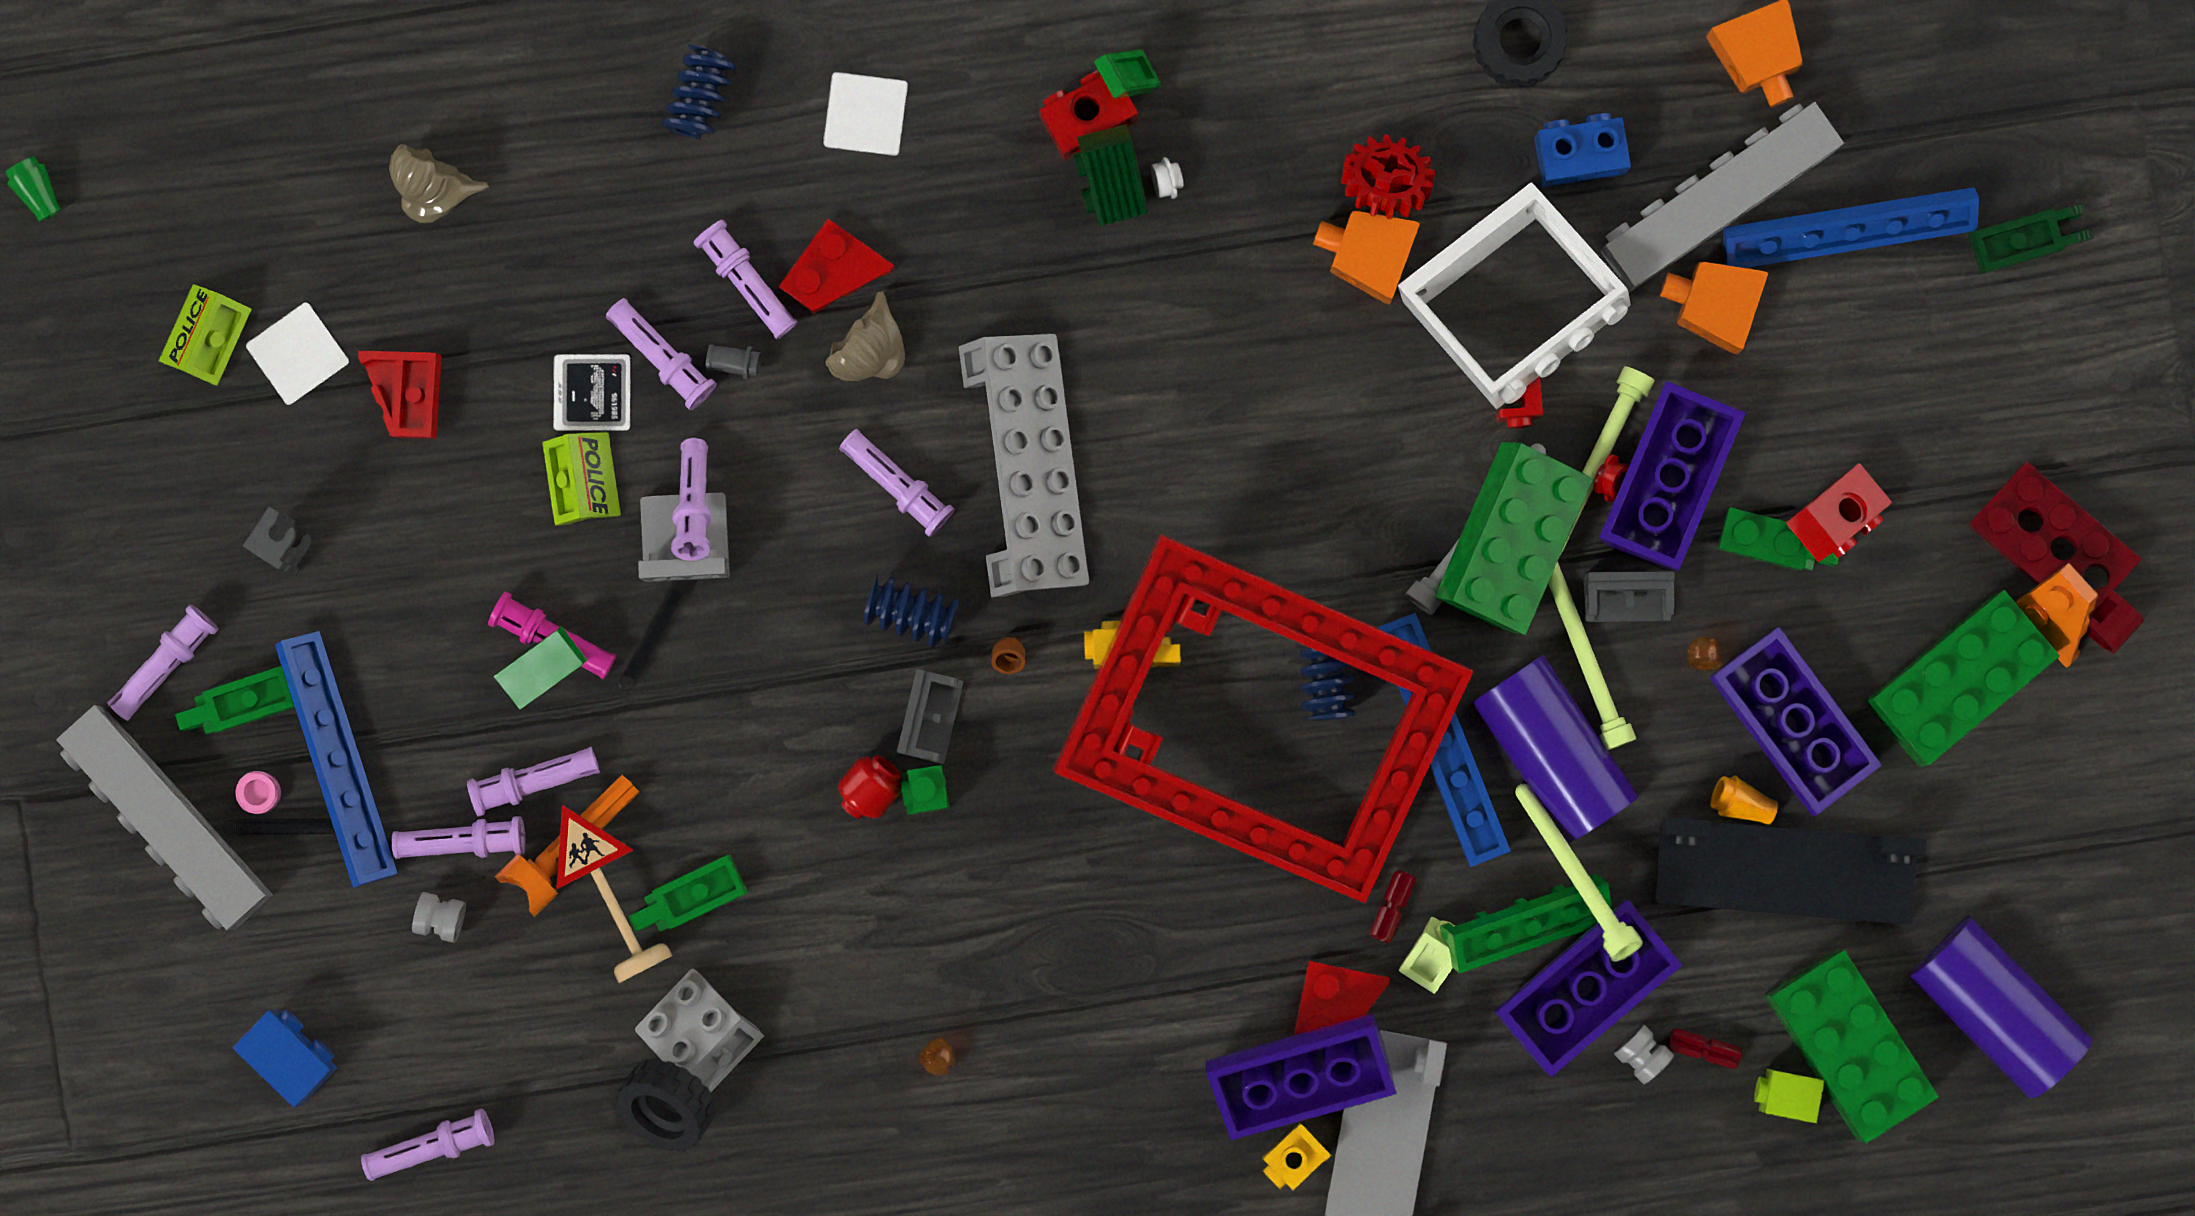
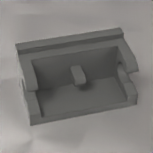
(273, 541)
(1628, 596)
(930, 716)

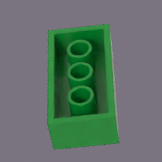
(1513, 537)
(1961, 678)
(1851, 1046)

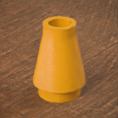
(1740, 800)

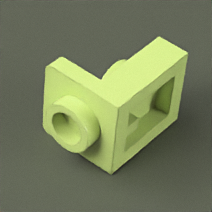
(1429, 958)

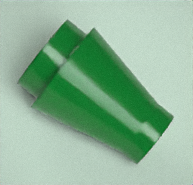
(32, 185)

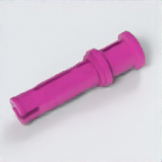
(533, 627)

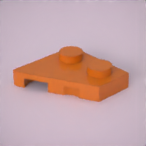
(2061, 610)

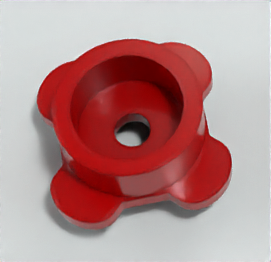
(1610, 477)

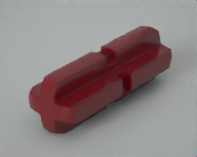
(1396, 898)
(1712, 1050)

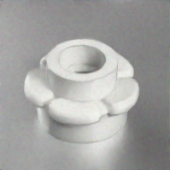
(1166, 178)

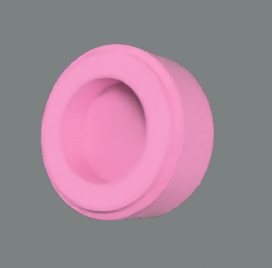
(258, 792)

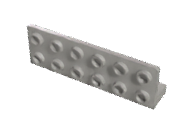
(1031, 462)
(1386, 1138)

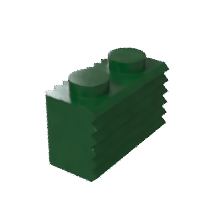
(1111, 175)

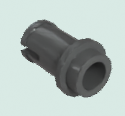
(734, 360)

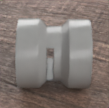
(442, 918)
(1643, 1054)

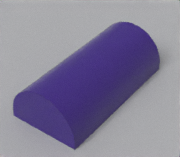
(1671, 477)
(1795, 721)
(1555, 749)
(1585, 992)
(2001, 1008)
(1301, 1076)

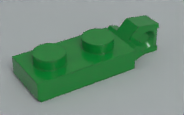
(1766, 541)
(238, 703)
(691, 896)

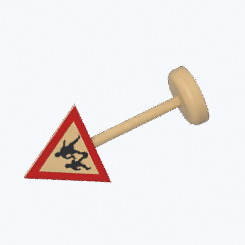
(585, 850)

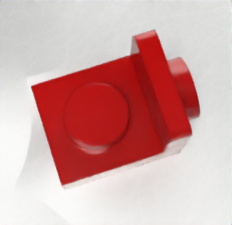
(1530, 409)

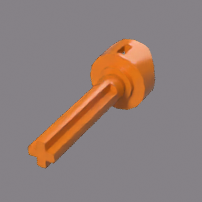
(535, 876)

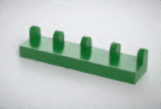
(1521, 926)

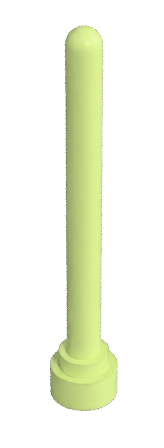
(1631, 389)
(1614, 729)
(1619, 939)

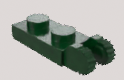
(2025, 239)

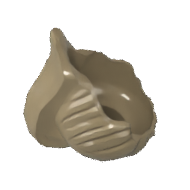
(429, 186)
(870, 348)

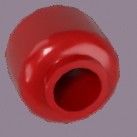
(870, 787)

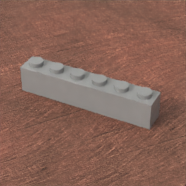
(1722, 196)
(164, 818)

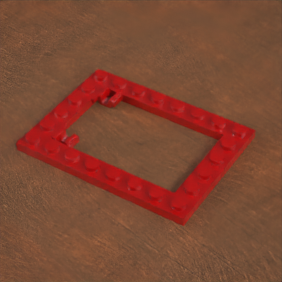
(1165, 595)

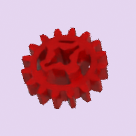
(1388, 176)

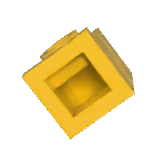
(1298, 1141)

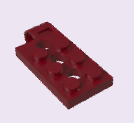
(2062, 518)

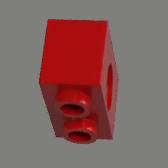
(1065, 126)
(1839, 513)

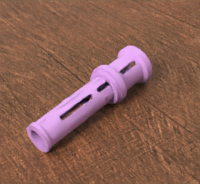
(734, 263)
(673, 367)
(911, 494)
(692, 514)
(174, 648)
(513, 785)
(479, 838)
(446, 1140)

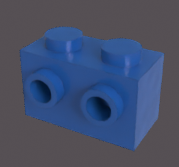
(1582, 150)
(286, 1056)

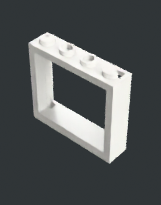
(1476, 246)

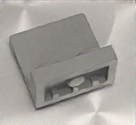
(659, 532)
(698, 1030)

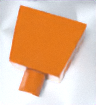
(1760, 50)
(1369, 251)
(1717, 302)

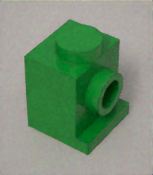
(924, 790)

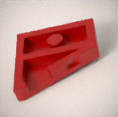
(832, 268)
(406, 390)
(1336, 995)

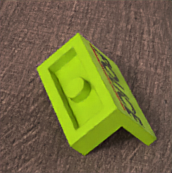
(205, 334)
(581, 477)

